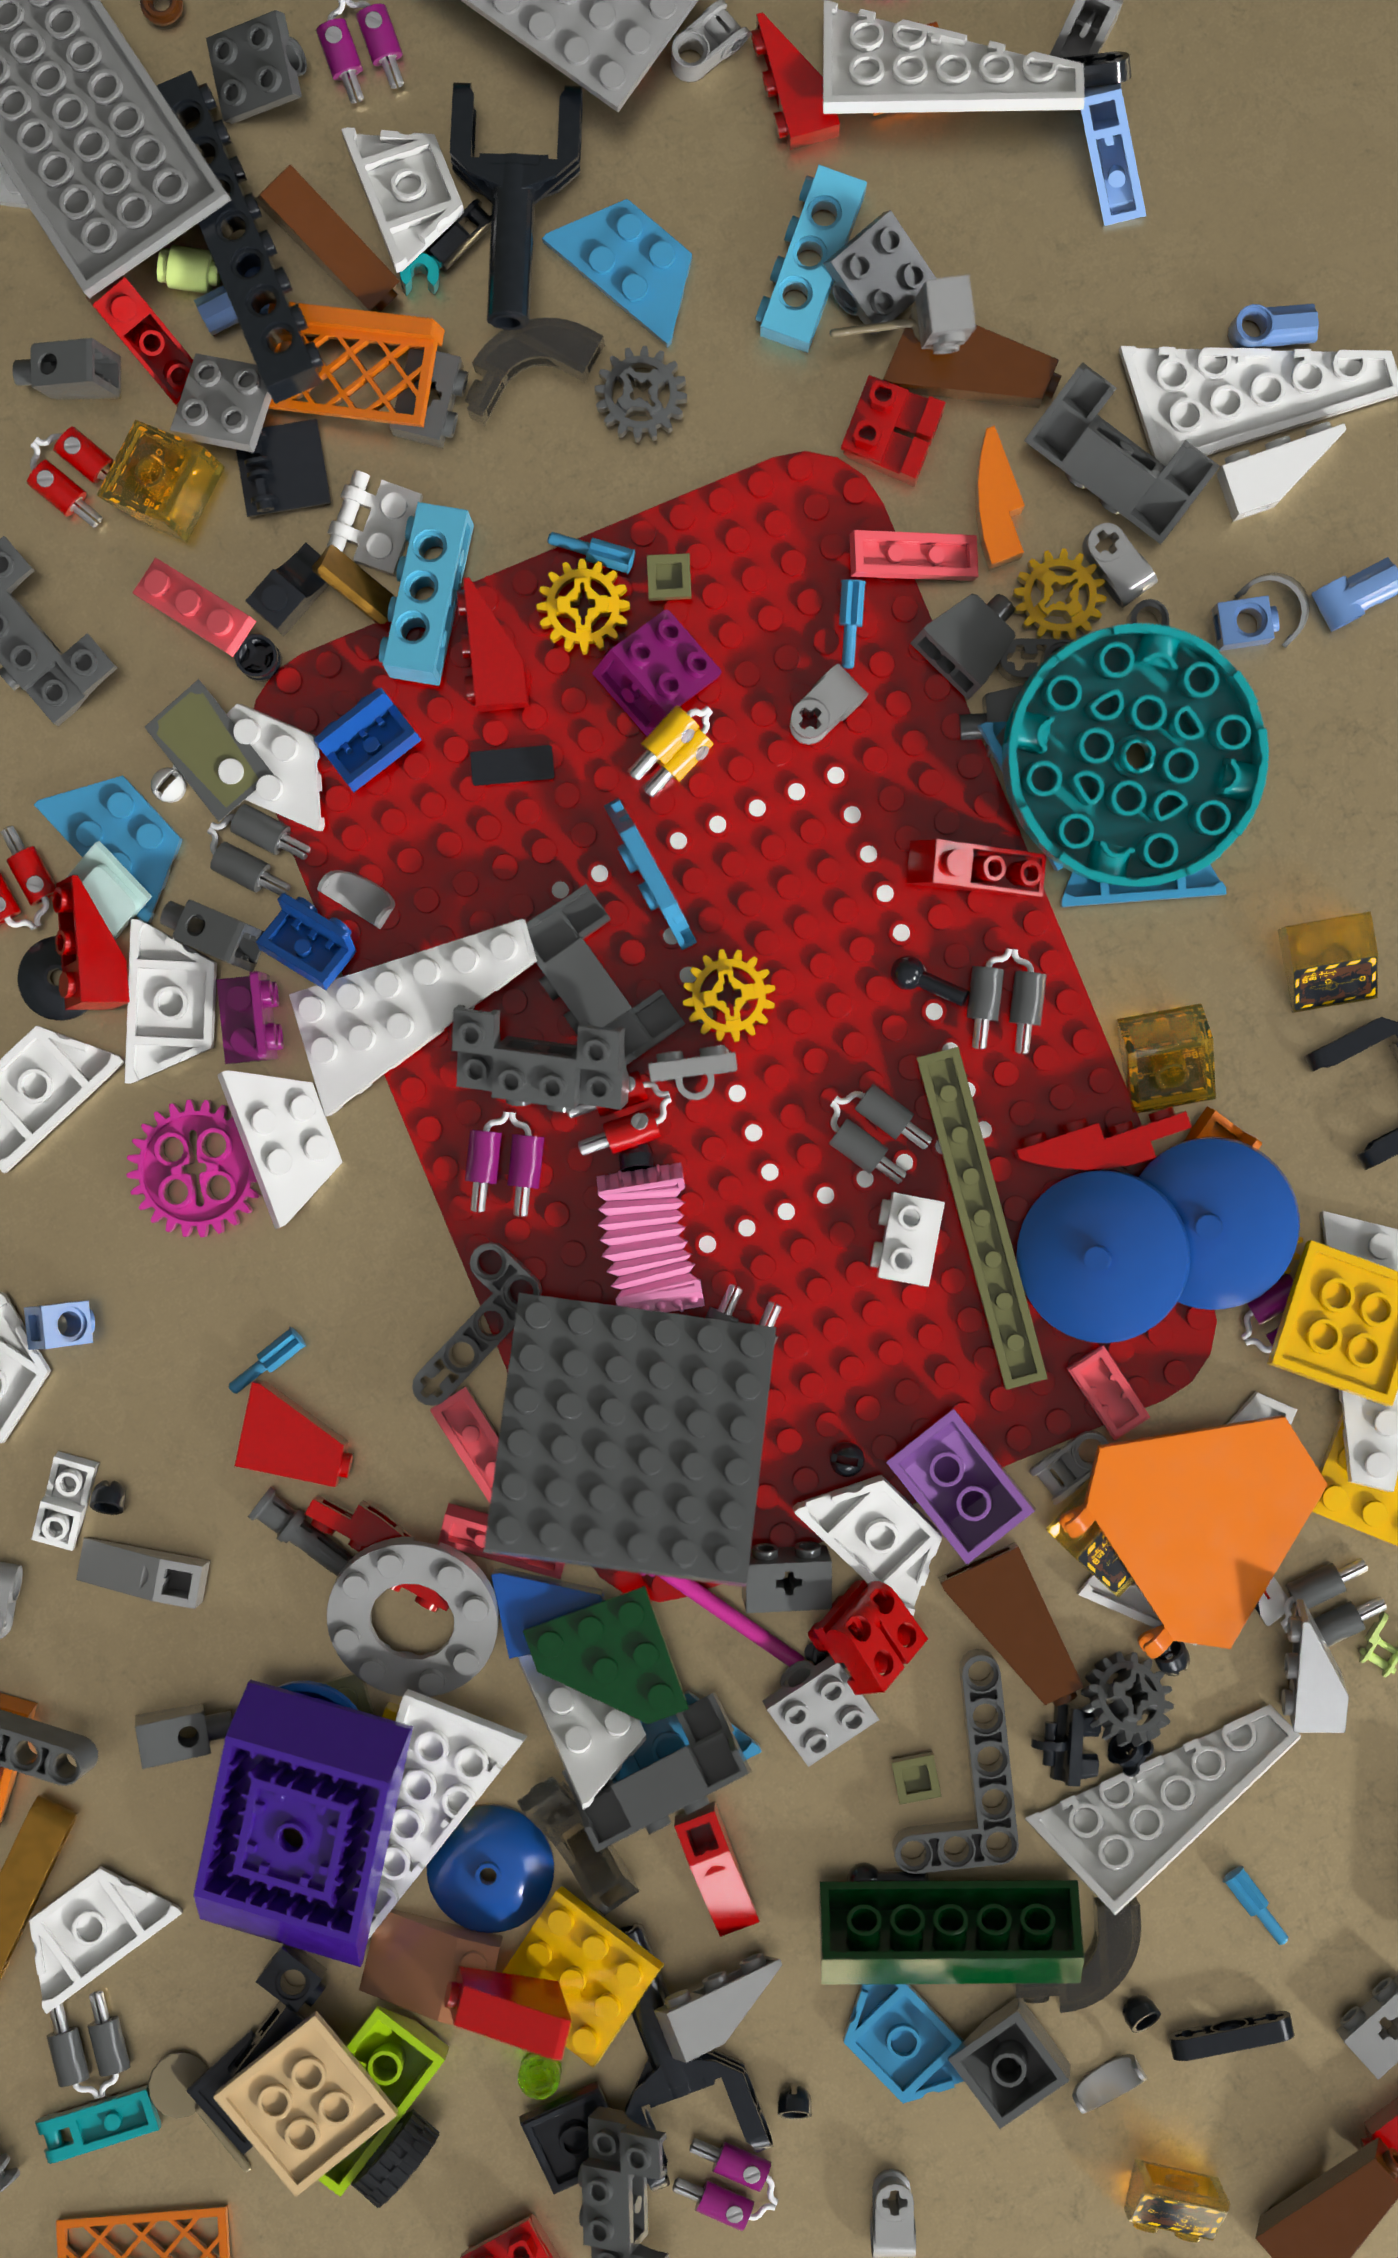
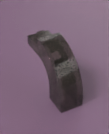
(541, 343)
(599, 1873)
(1104, 1965)

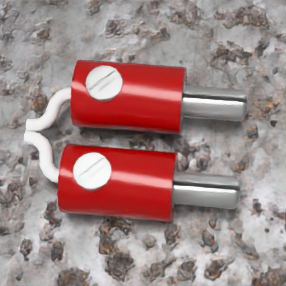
(59, 488)
(31, 877)
(629, 1129)

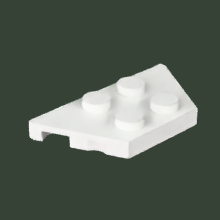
(405, 189)
(290, 757)
(169, 1002)
(42, 1085)
(282, 1137)
(20, 1369)
(876, 1534)
(586, 1732)
(92, 1930)

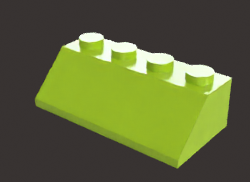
(401, 2061)

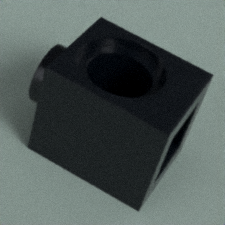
(274, 1981)

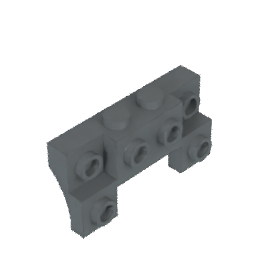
(1113, 465)
(30, 658)
(585, 985)
(540, 1070)
(670, 1783)
(616, 2185)

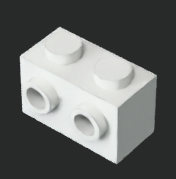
(908, 1238)

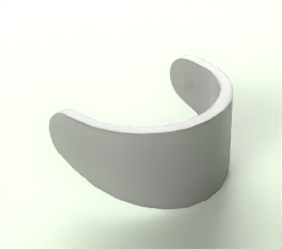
(1295, 586)
(358, 895)
(1108, 2082)

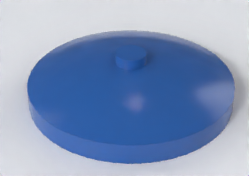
(1236, 1218)
(1103, 1256)

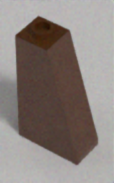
(328, 240)
(983, 370)
(1013, 1617)
(1334, 2210)

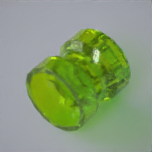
(541, 2068)

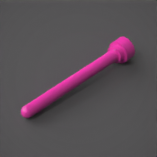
(734, 1619)

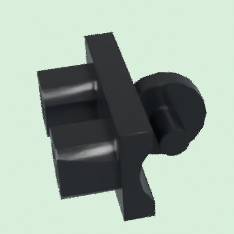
(1064, 1745)

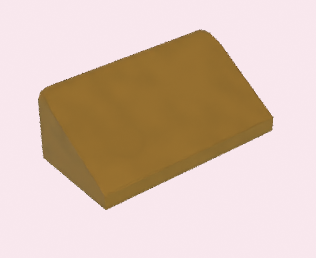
(353, 583)

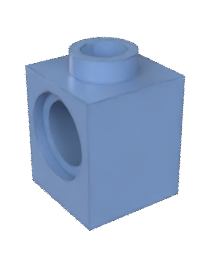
(1228, 633)
(43, 1329)

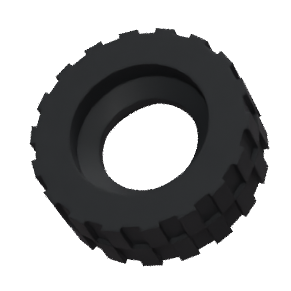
(396, 2158)

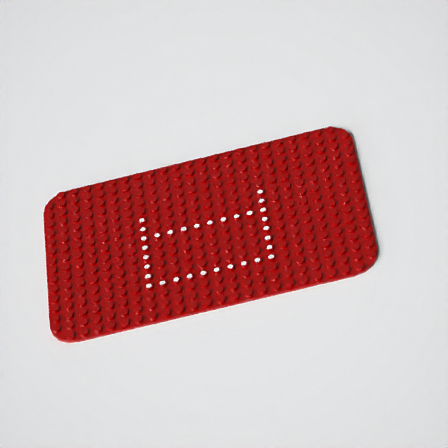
(771, 856)

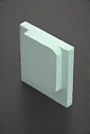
(111, 888)

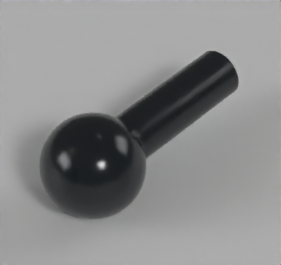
(910, 973)
(868, 1872)

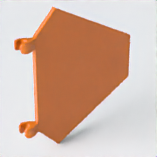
(1201, 1521)

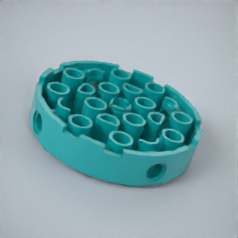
(1199, 744)

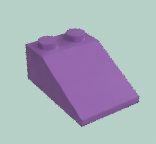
(961, 1486)

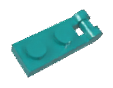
(99, 2124)

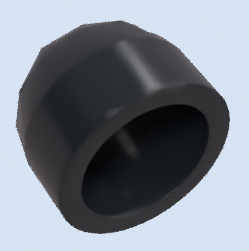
(636, 1158)
(848, 1450)
(107, 1498)
(1174, 1665)
(1140, 2013)
(794, 2105)

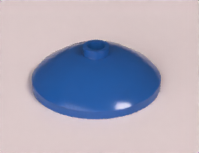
(511, 1846)

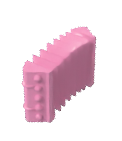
(647, 1240)

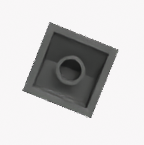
(1010, 2062)

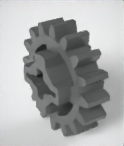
(627, 407)
(1125, 1700)

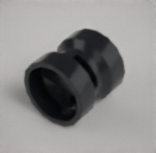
(254, 652)

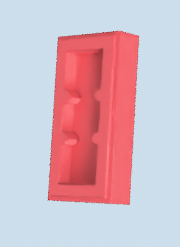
(1108, 1392)

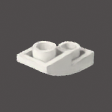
(65, 1501)

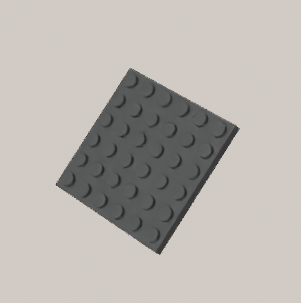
(631, 1440)

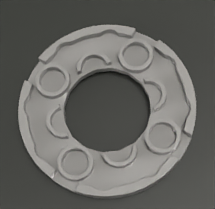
(429, 1565)

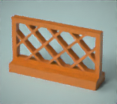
(366, 329)
(153, 2217)

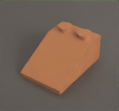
(418, 1956)

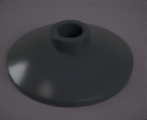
(36, 985)

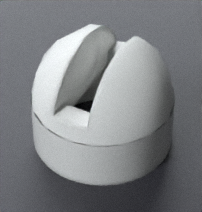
(175, 789)

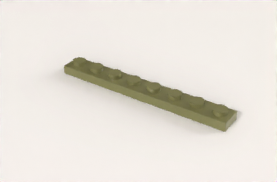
(981, 1218)

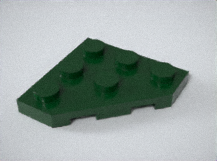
(612, 1655)

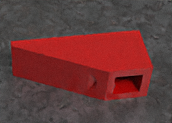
(795, 87)
(144, 335)
(497, 667)
(975, 868)
(92, 962)
(716, 1869)

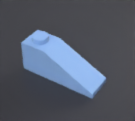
(1112, 154)

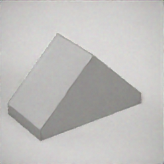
(1087, 27)

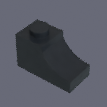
(288, 590)

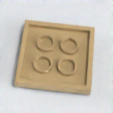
(305, 2103)

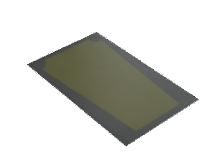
(197, 739)

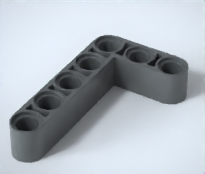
(51, 1747)
(982, 1780)

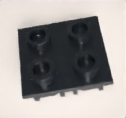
(284, 469)

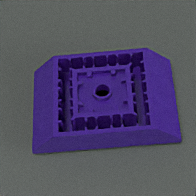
(331, 1779)

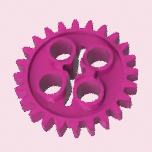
(158, 1172)

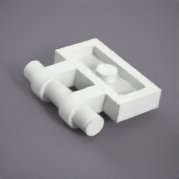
(384, 533)

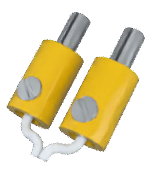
(675, 746)

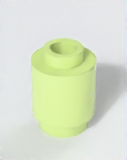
(187, 269)

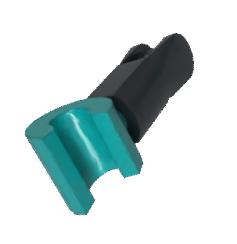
(447, 248)

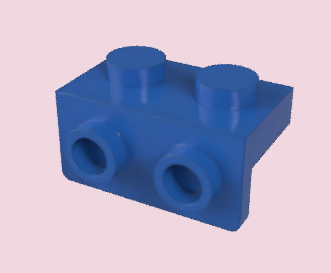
(367, 739)
(308, 941)

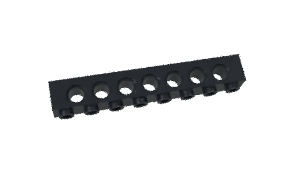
(282, 372)

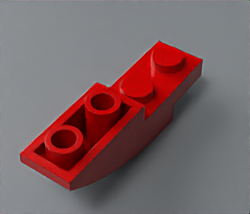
(1086, 1148)
(366, 1528)

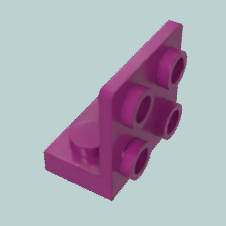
(655, 670)
(248, 1018)

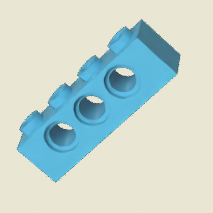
(826, 191)
(424, 659)

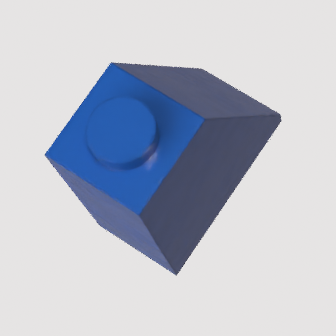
(534, 1599)

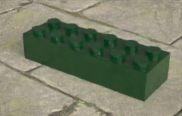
(950, 1932)

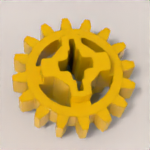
(1046, 580)
(603, 606)
(709, 998)

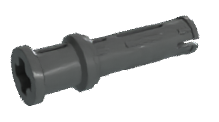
(293, 1527)

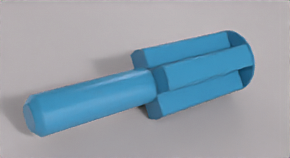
(610, 554)
(851, 617)
(270, 1358)
(1254, 1901)

